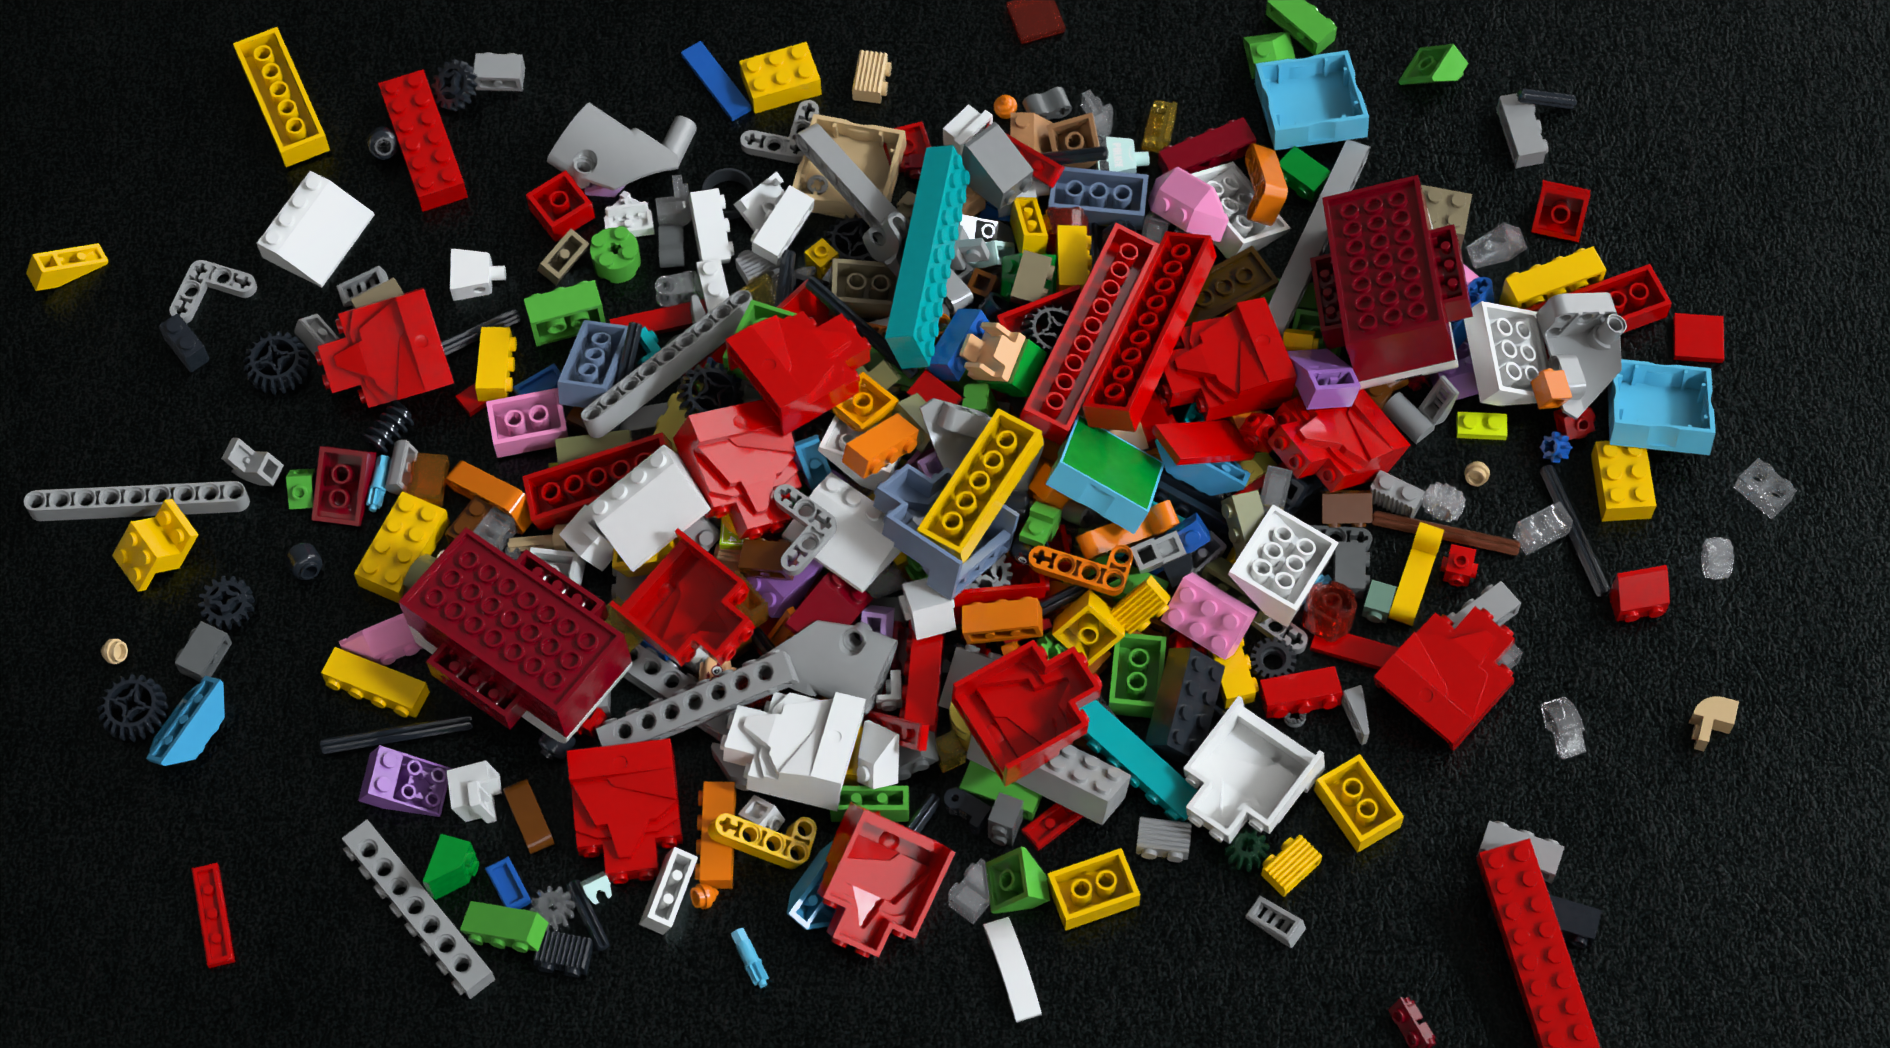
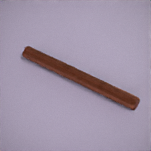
(1450, 533)

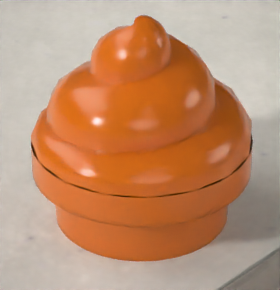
(1005, 106)
(703, 895)

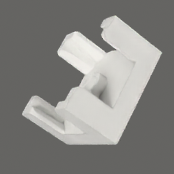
(759, 201)

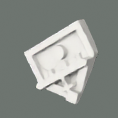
(630, 214)

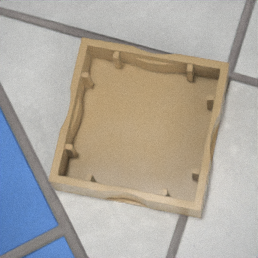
(865, 148)

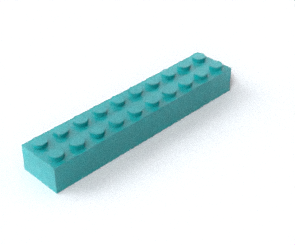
(927, 257)

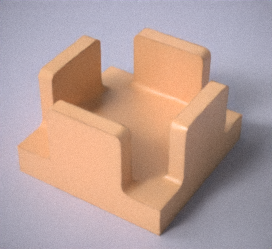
(993, 355)

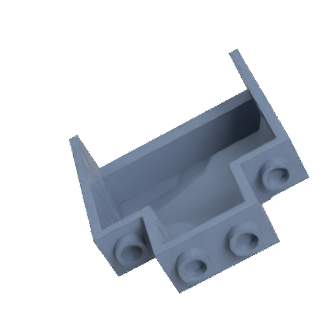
(907, 500)

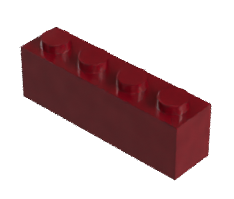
(1208, 149)

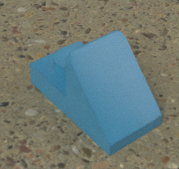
(813, 462)

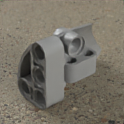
(606, 152)
(1584, 342)
(954, 432)
(834, 660)

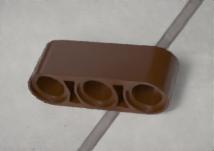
(528, 816)

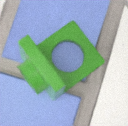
(300, 488)

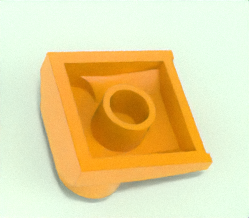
(867, 407)

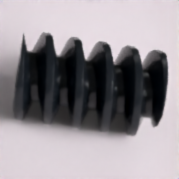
(387, 427)

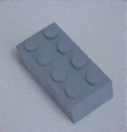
(1102, 195)
(591, 363)

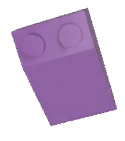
(786, 593)

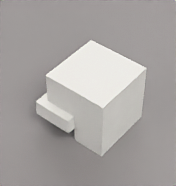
(965, 127)
(588, 540)
(927, 609)
(473, 791)

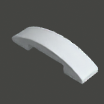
(1013, 969)

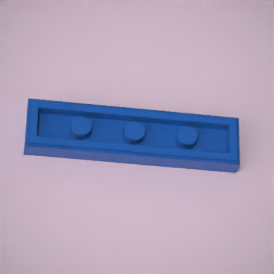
(716, 81)

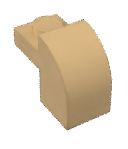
(1712, 714)

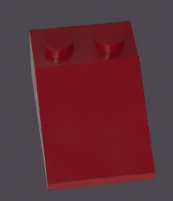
(342, 485)
(831, 602)

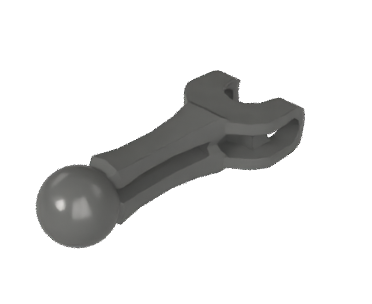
(891, 245)

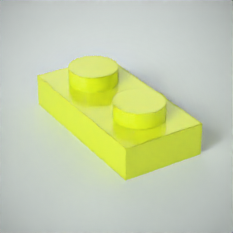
(1481, 425)

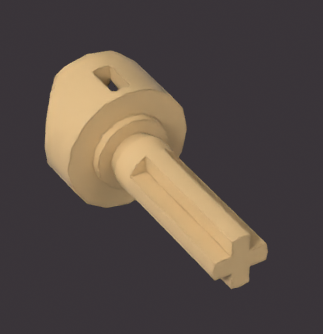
(542, 541)

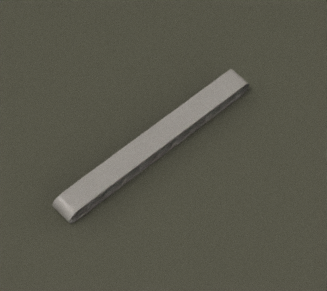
(864, 195)
(1315, 236)

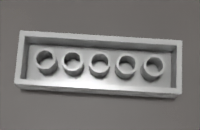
(1072, 781)

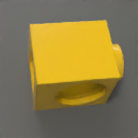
(820, 255)

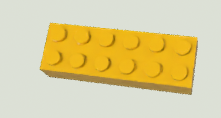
(281, 97)
(981, 484)

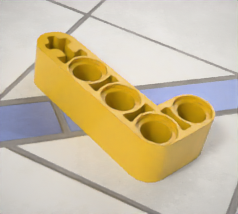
(1416, 573)
(760, 835)

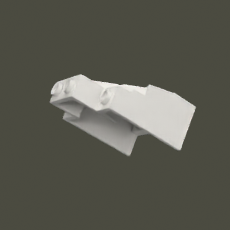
(796, 746)
(1247, 775)

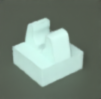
(596, 883)

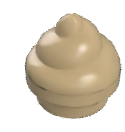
(1477, 473)
(114, 651)

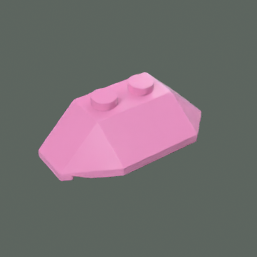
(1188, 204)
(383, 641)

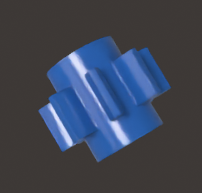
(1556, 447)

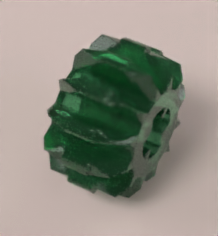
(1247, 858)

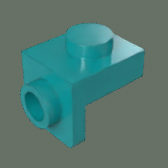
(648, 341)

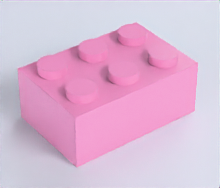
(526, 422)
(1208, 615)

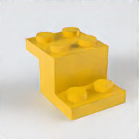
(155, 545)

